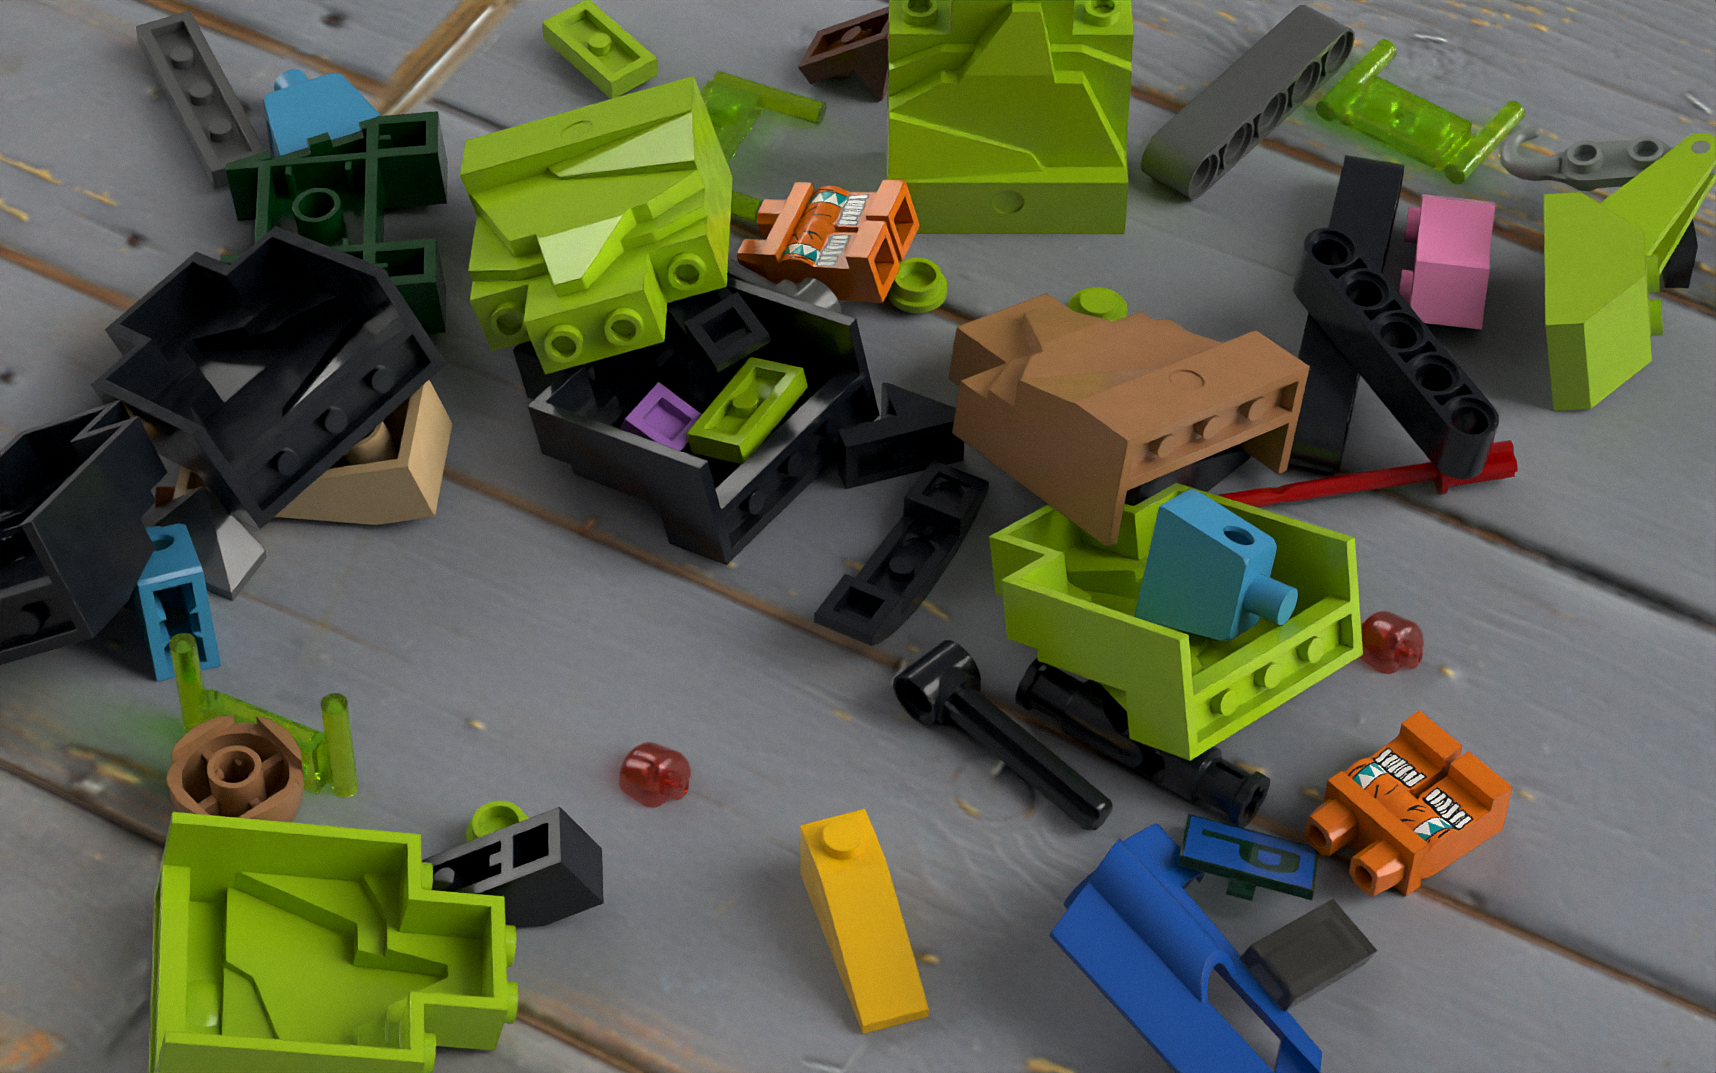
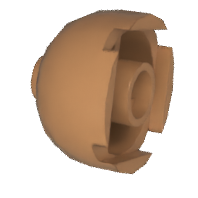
(237, 771)

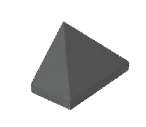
(221, 543)

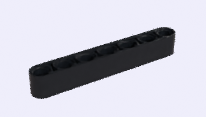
(1365, 211)

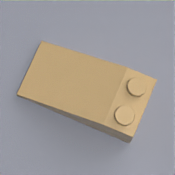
(381, 479)

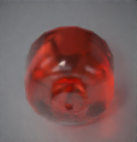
(1391, 642)
(654, 774)

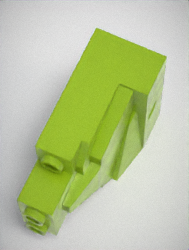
(1011, 114)
(597, 223)
(1178, 687)
(317, 953)

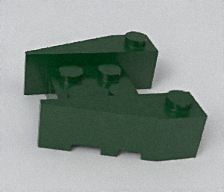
(339, 197)

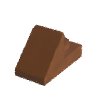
(851, 47)

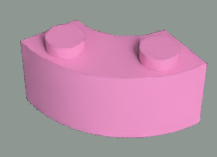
(1449, 260)

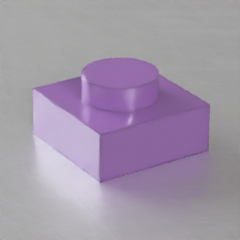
(662, 418)

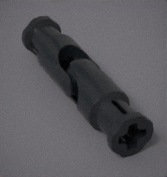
(1100, 721)

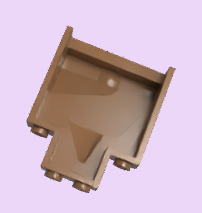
(1107, 405)

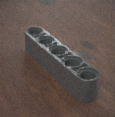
(1247, 102)

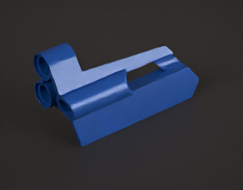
(1153, 960)

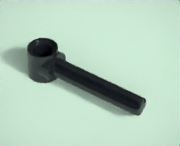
(947, 689)

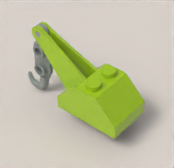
(1609, 252)

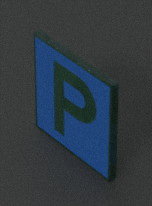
(1248, 859)

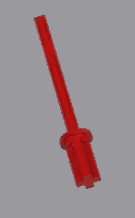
(1499, 465)

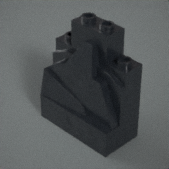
(267, 366)
(704, 500)
(72, 527)

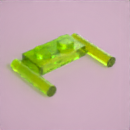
(733, 110)
(1410, 122)
(325, 755)

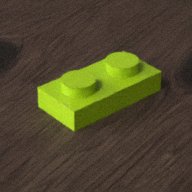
(600, 48)
(747, 410)

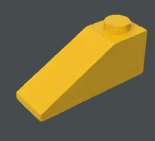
(861, 920)

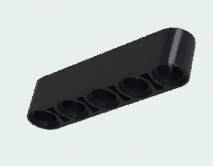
(1395, 353)

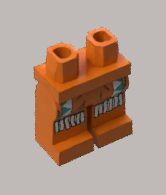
(835, 237)
(1409, 809)

